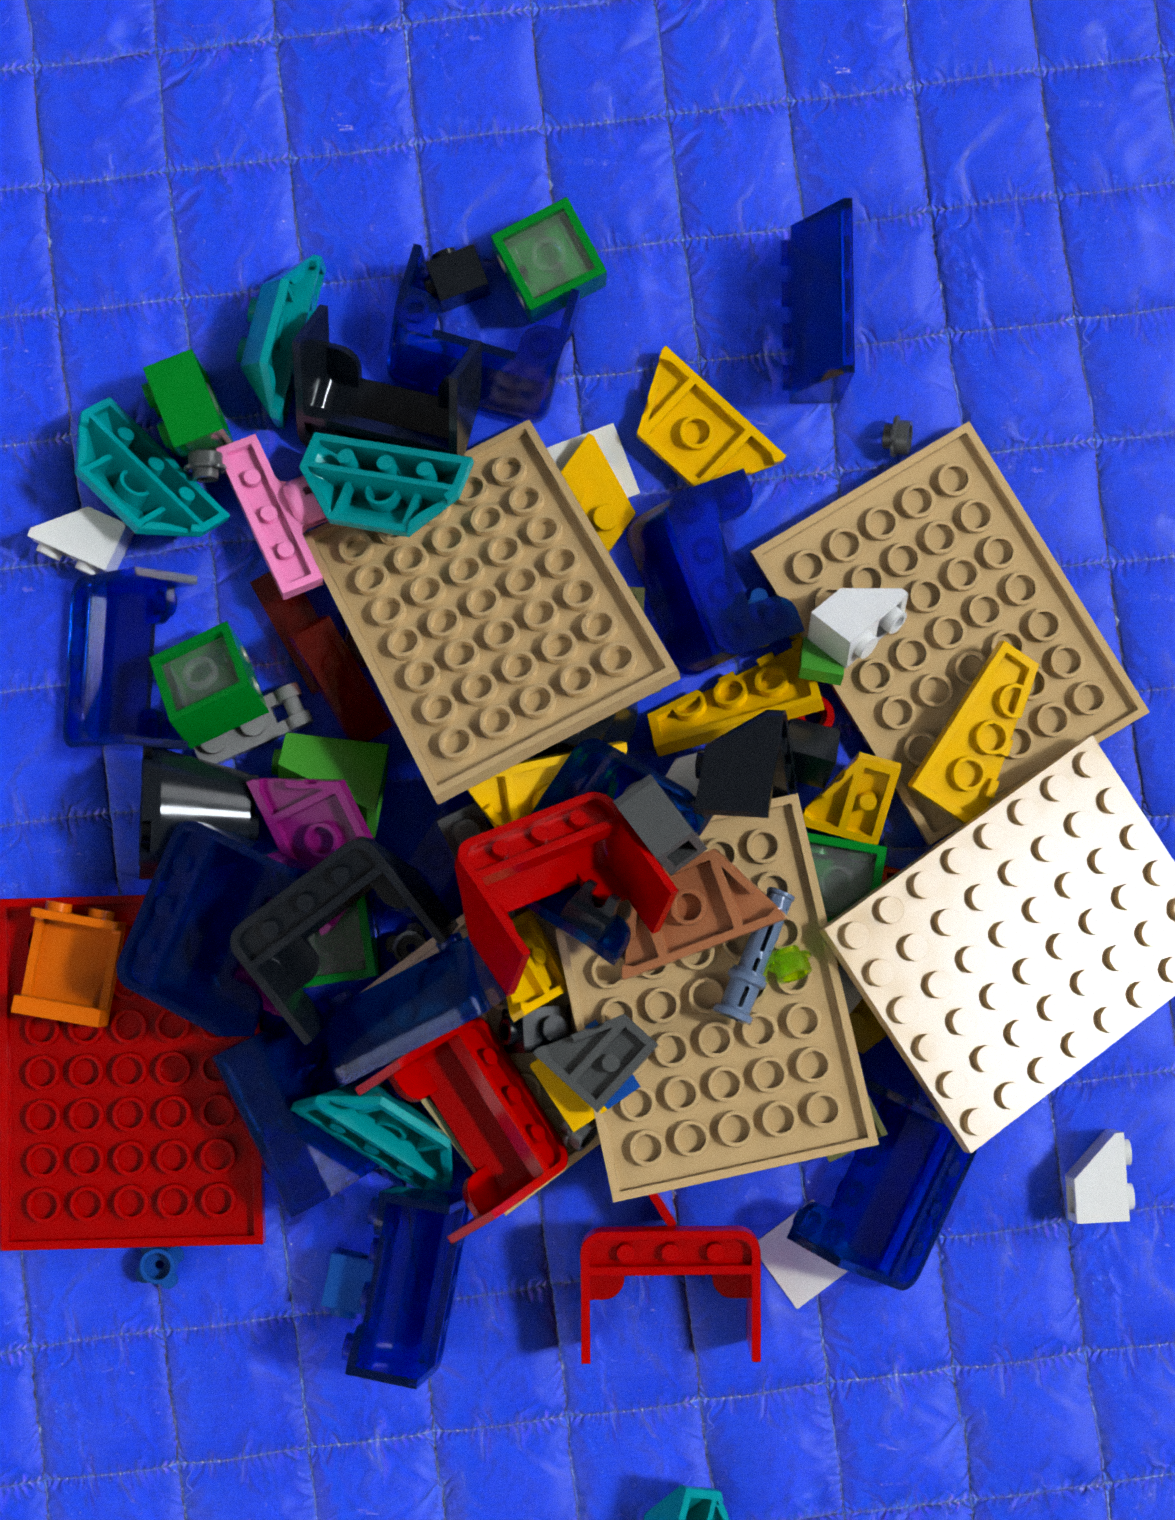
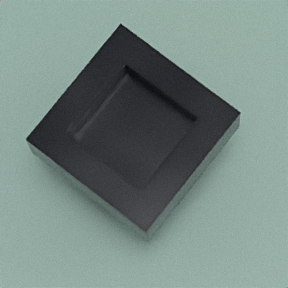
(587, 914)

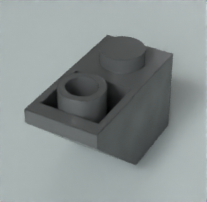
(660, 824)

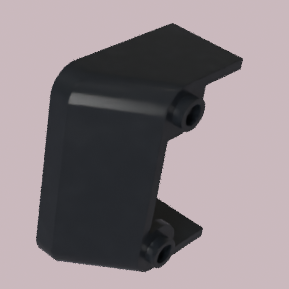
(340, 402)
(746, 768)
(275, 941)

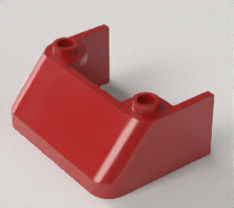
(547, 855)
(487, 1113)
(724, 1252)

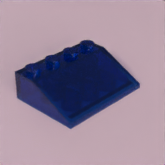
(819, 305)
(263, 1082)

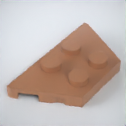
(709, 910)

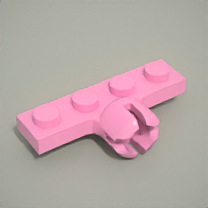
(276, 515)

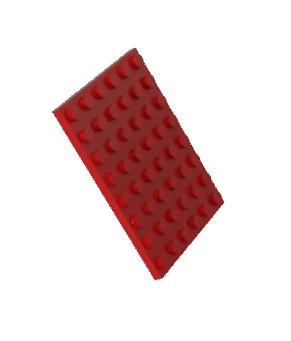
(116, 1125)

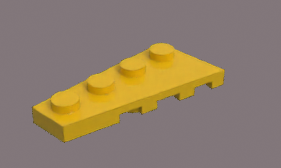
(734, 700)
(970, 750)

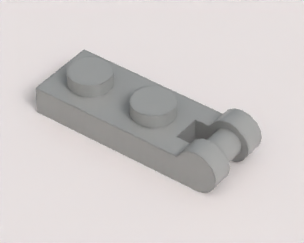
(260, 730)

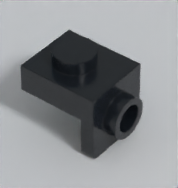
(535, 1029)

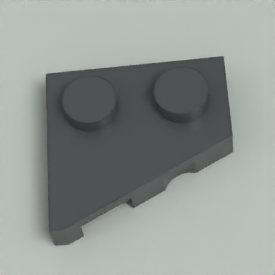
(598, 1058)

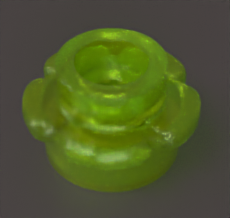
(790, 964)

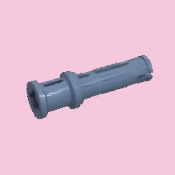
(747, 976)

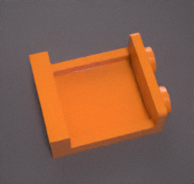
(71, 965)

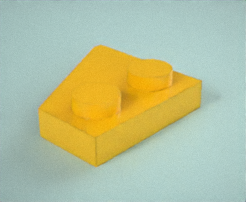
(855, 800)
(543, 974)

